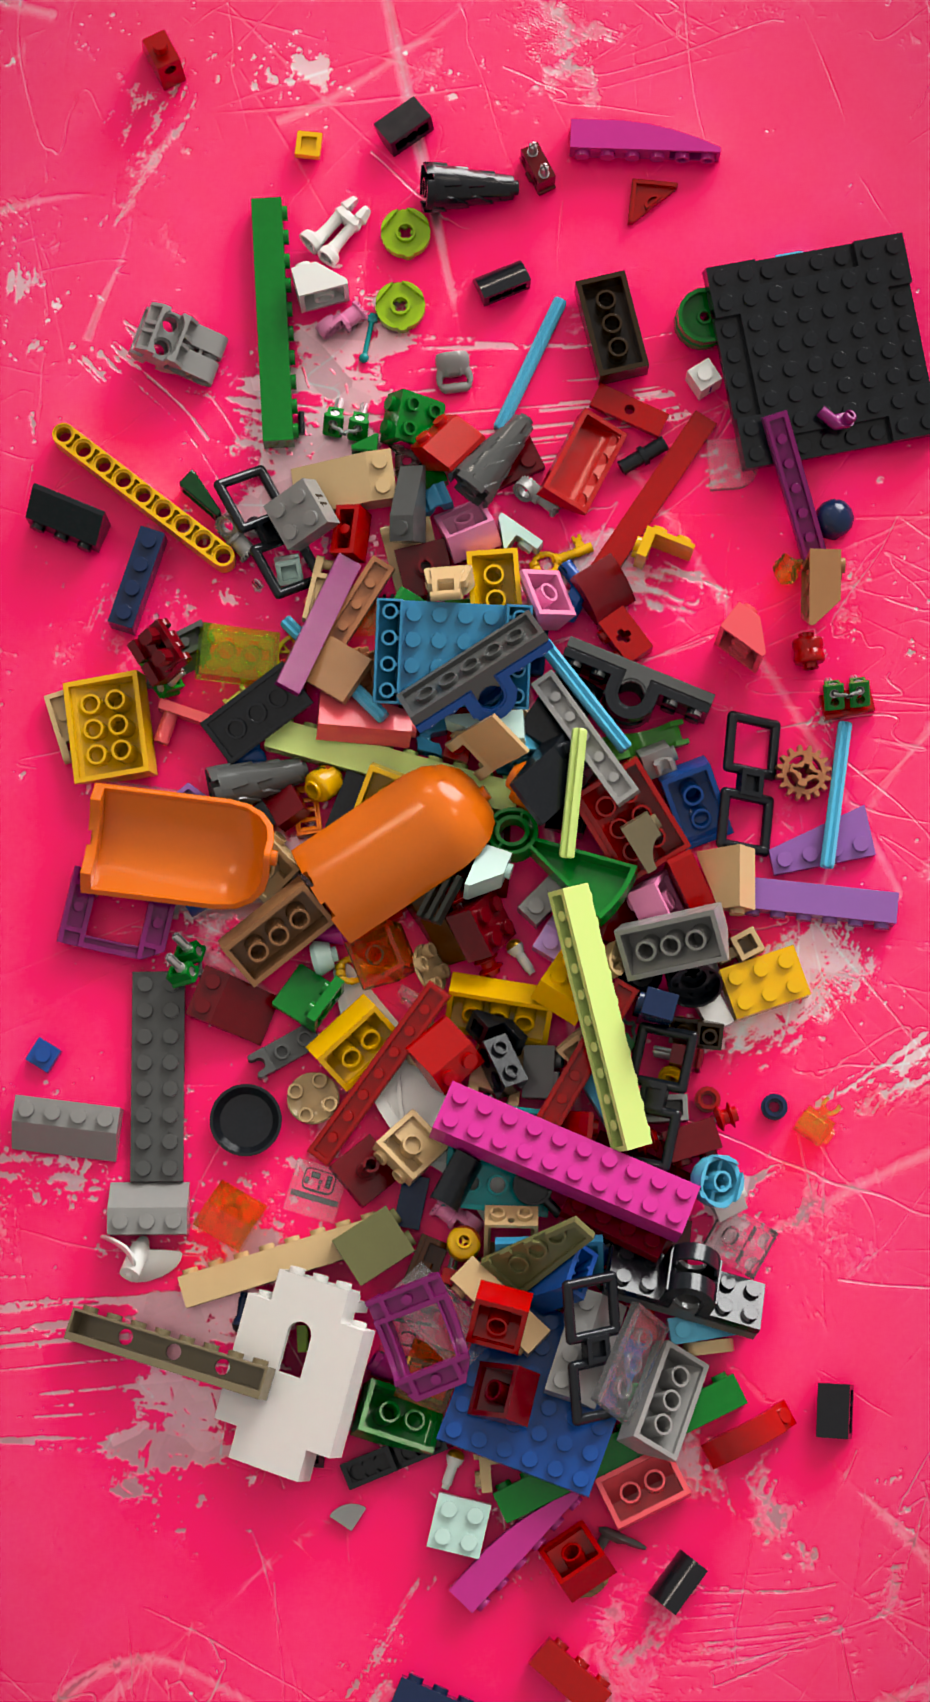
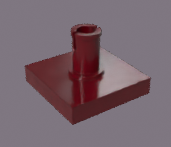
(415, 558)
(362, 1173)

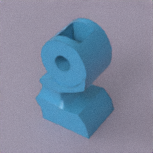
(436, 497)
(425, 745)

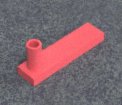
(172, 712)

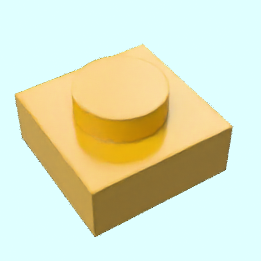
(308, 145)

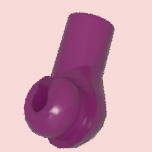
(837, 421)

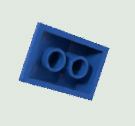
(694, 800)

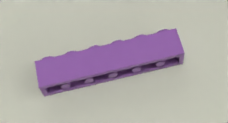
(825, 902)

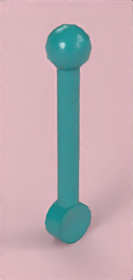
(372, 320)

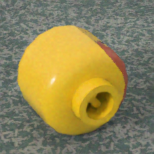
(323, 783)
(457, 1250)

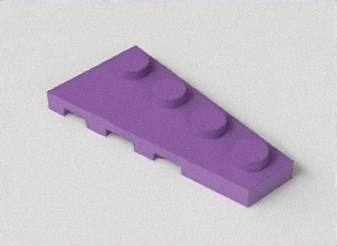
(805, 850)

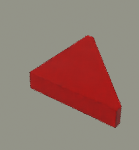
(647, 195)

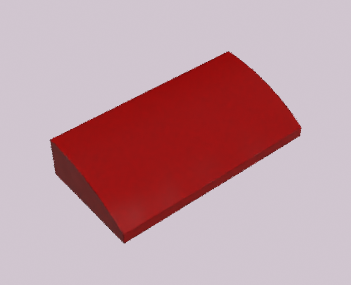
(582, 463)

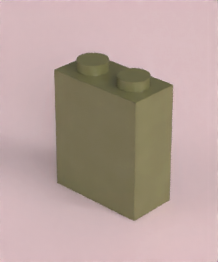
(374, 1245)

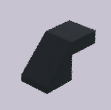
(487, 1025)

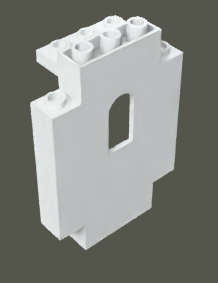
(305, 1412)

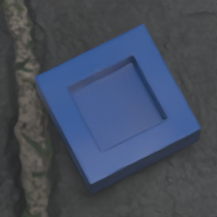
(43, 1055)

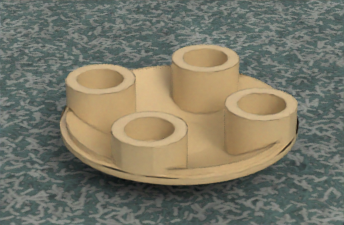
(429, 965)
(313, 1098)

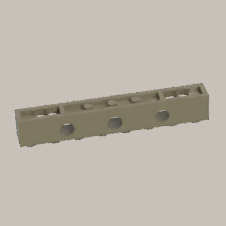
(151, 1347)

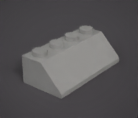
(673, 941)
(66, 1128)
(589, 1315)
(666, 1404)

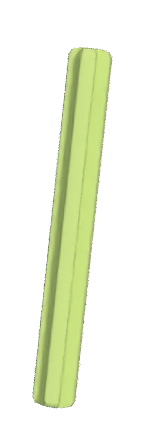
(573, 793)

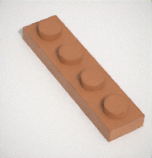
(361, 599)

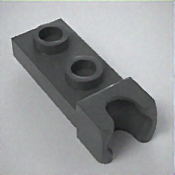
(282, 1051)

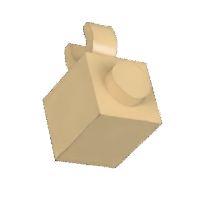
(744, 946)

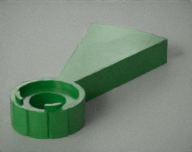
(607, 878)

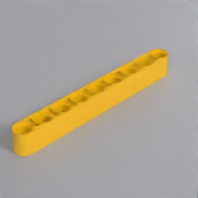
(135, 489)

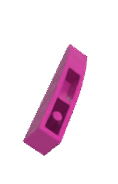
(637, 141)
(509, 1552)

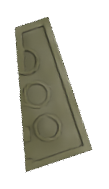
(538, 1255)

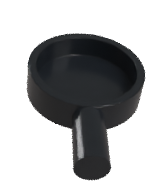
(534, 1194)

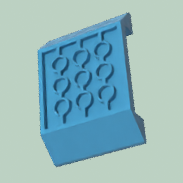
(424, 635)

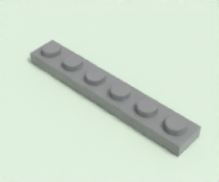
(597, 753)

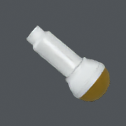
(516, 949)
(454, 1460)

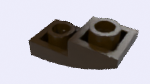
(709, 1032)

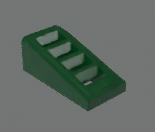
(196, 491)

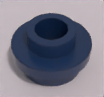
(781, 1103)

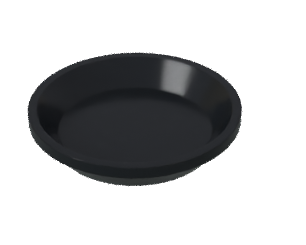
(245, 1120)

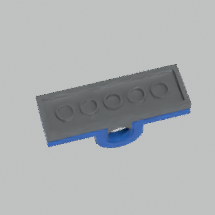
(477, 675)

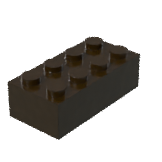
(611, 327)

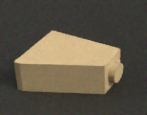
(731, 876)

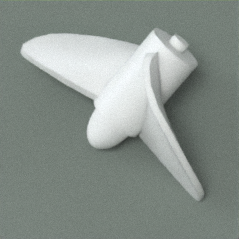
(145, 1263)

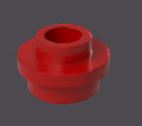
(713, 1093)

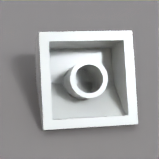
(318, 286)

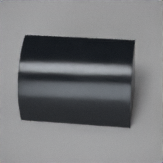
(404, 126)
(502, 283)
(456, 1180)
(835, 1411)
(677, 1582)

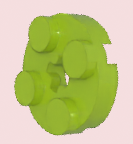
(403, 219)
(400, 320)

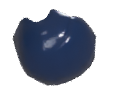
(834, 518)

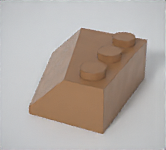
(820, 583)

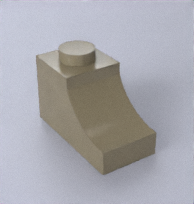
(641, 835)

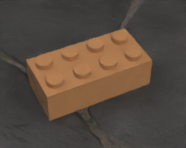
(276, 931)

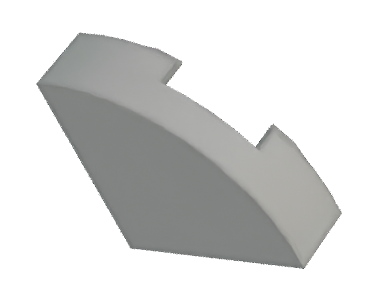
(348, 1515)

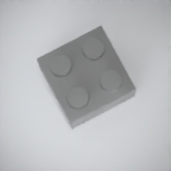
(301, 514)

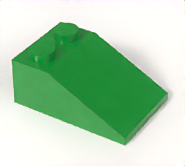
(393, 1420)

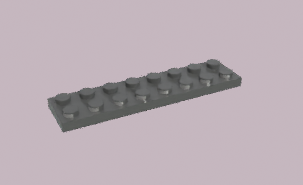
(157, 1079)

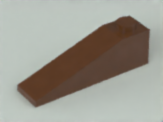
(440, 936)

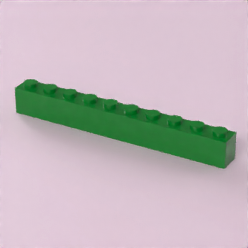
(273, 323)
(531, 1493)

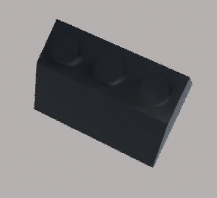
(67, 518)

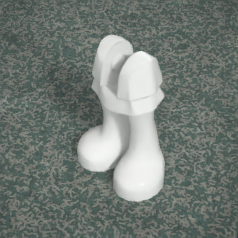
(342, 215)

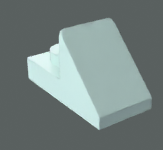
(513, 532)

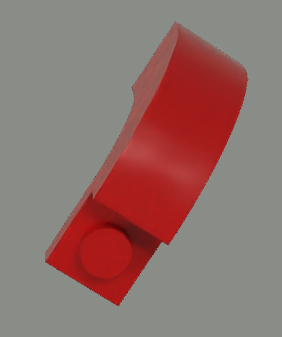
(749, 1435)

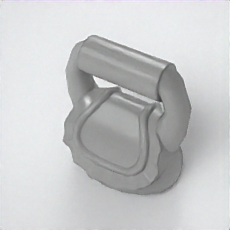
(453, 364)

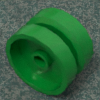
(688, 324)

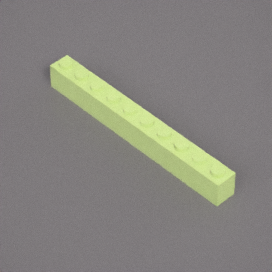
(300, 742)
(600, 1017)

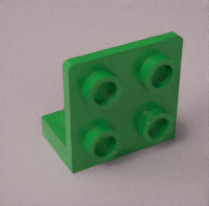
(308, 997)

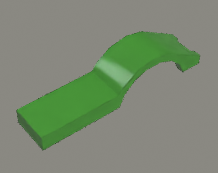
(668, 732)

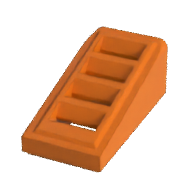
(309, 831)

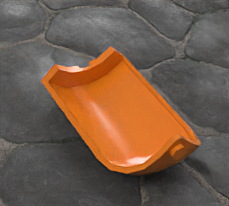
(396, 846)
(176, 848)

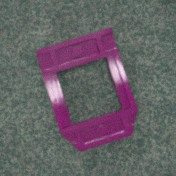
(76, 920)
(404, 1301)

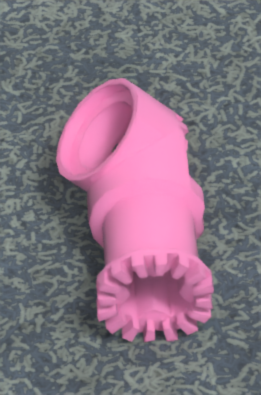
(347, 319)
(450, 1217)

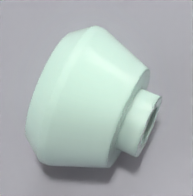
(323, 956)

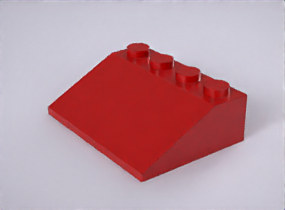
(605, 818)

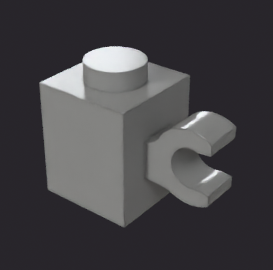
(658, 759)

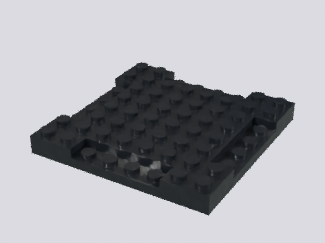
(818, 334)

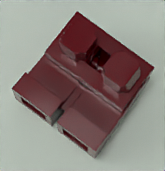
(160, 652)

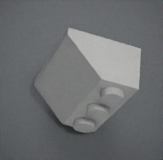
(148, 1208)

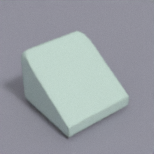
(288, 569)

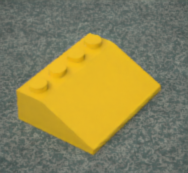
(110, 728)

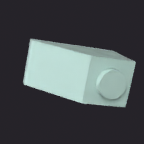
(488, 872)

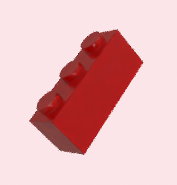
(569, 1673)

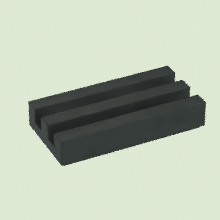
(437, 897)

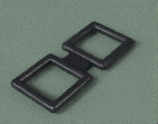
(264, 528)
(749, 780)
(655, 1091)
(594, 1342)

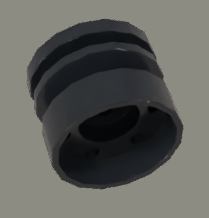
(696, 985)

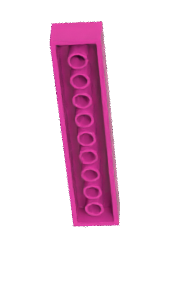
(565, 1162)

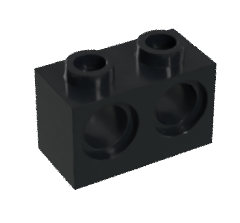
(502, 1066)

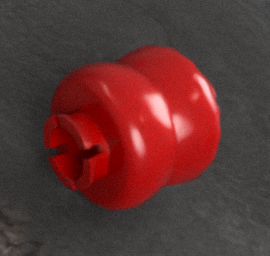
(808, 651)

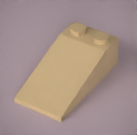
(354, 479)

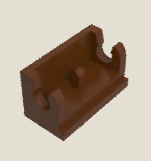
(429, 1252)

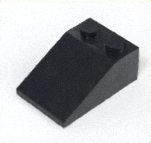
(541, 724)
(544, 779)

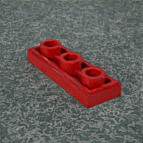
(614, 403)

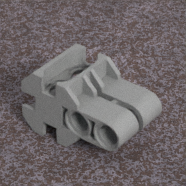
(188, 350)

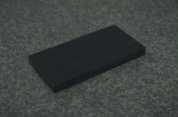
(254, 715)

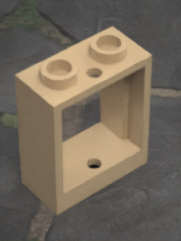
(508, 1217)

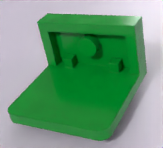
(408, 416)

